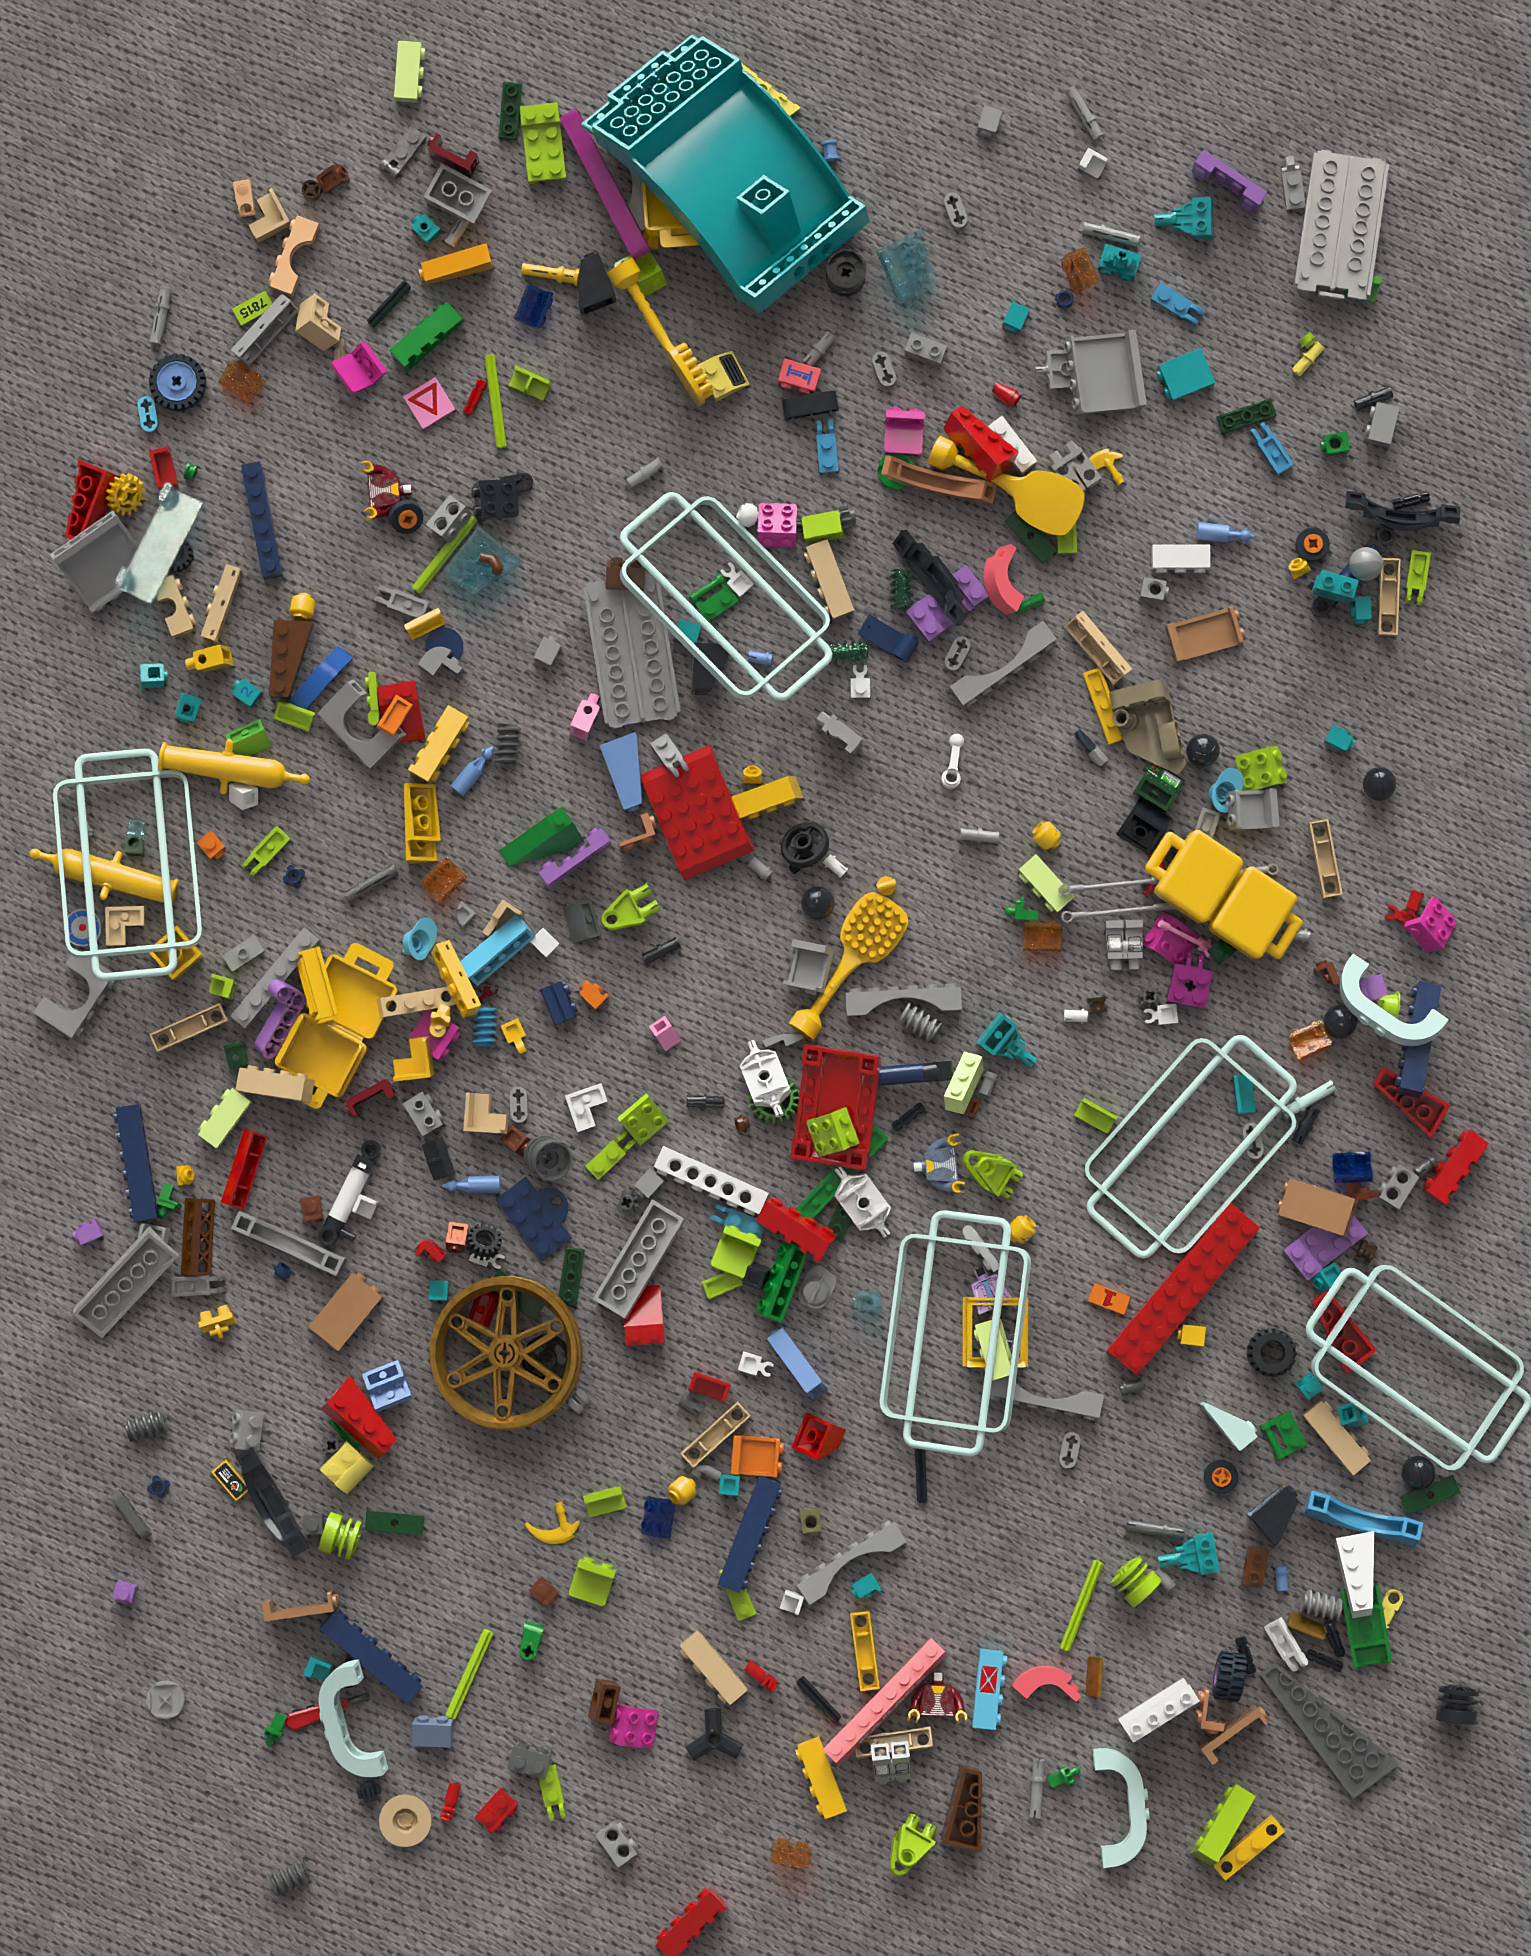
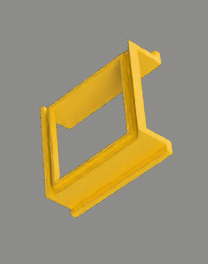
(316, 985)
(967, 1359)

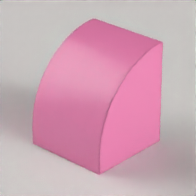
(665, 1033)

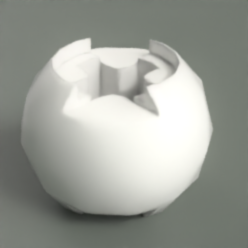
(747, 515)

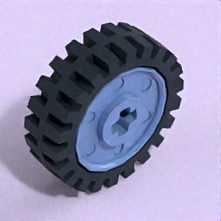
(190, 375)

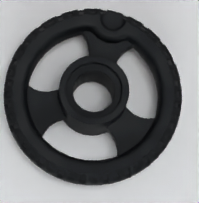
(802, 838)
(558, 1369)

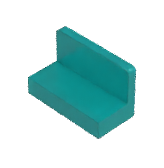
(1243, 1094)

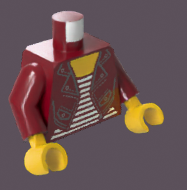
(383, 490)
(937, 1700)

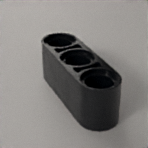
(810, 404)

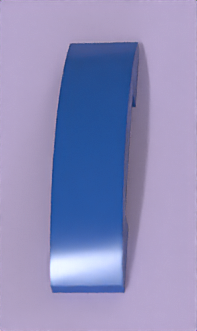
(320, 678)

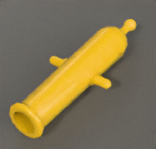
(227, 766)
(110, 875)

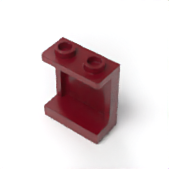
(464, 166)
(364, 1095)

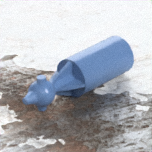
(1221, 533)
(472, 772)
(475, 1184)

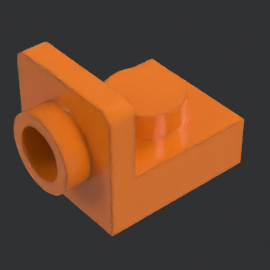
(212, 846)

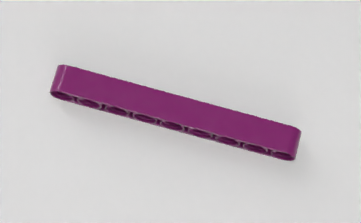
(605, 185)

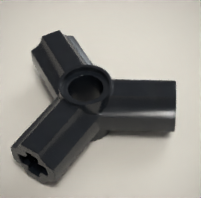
(713, 1724)

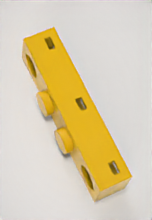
(457, 986)
(864, 1650)
(1248, 1847)

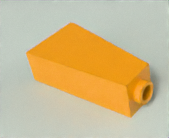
(456, 265)

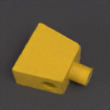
(210, 659)

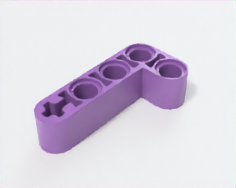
(279, 1024)

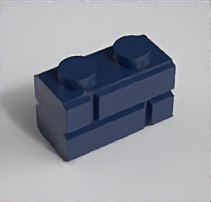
(558, 1002)

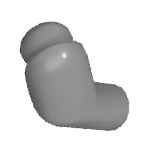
(706, 1469)

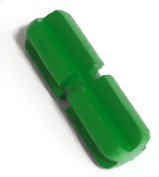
(1033, 602)

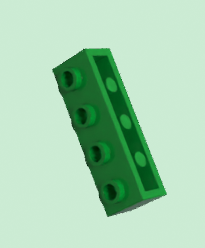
(781, 1282)

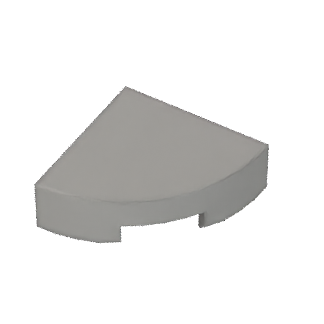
(464, 914)

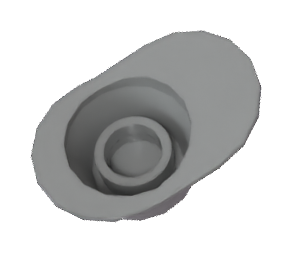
(817, 1287)

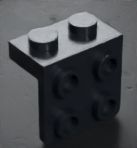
(495, 499)

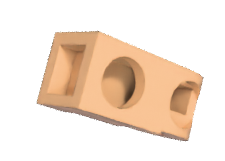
(244, 197)

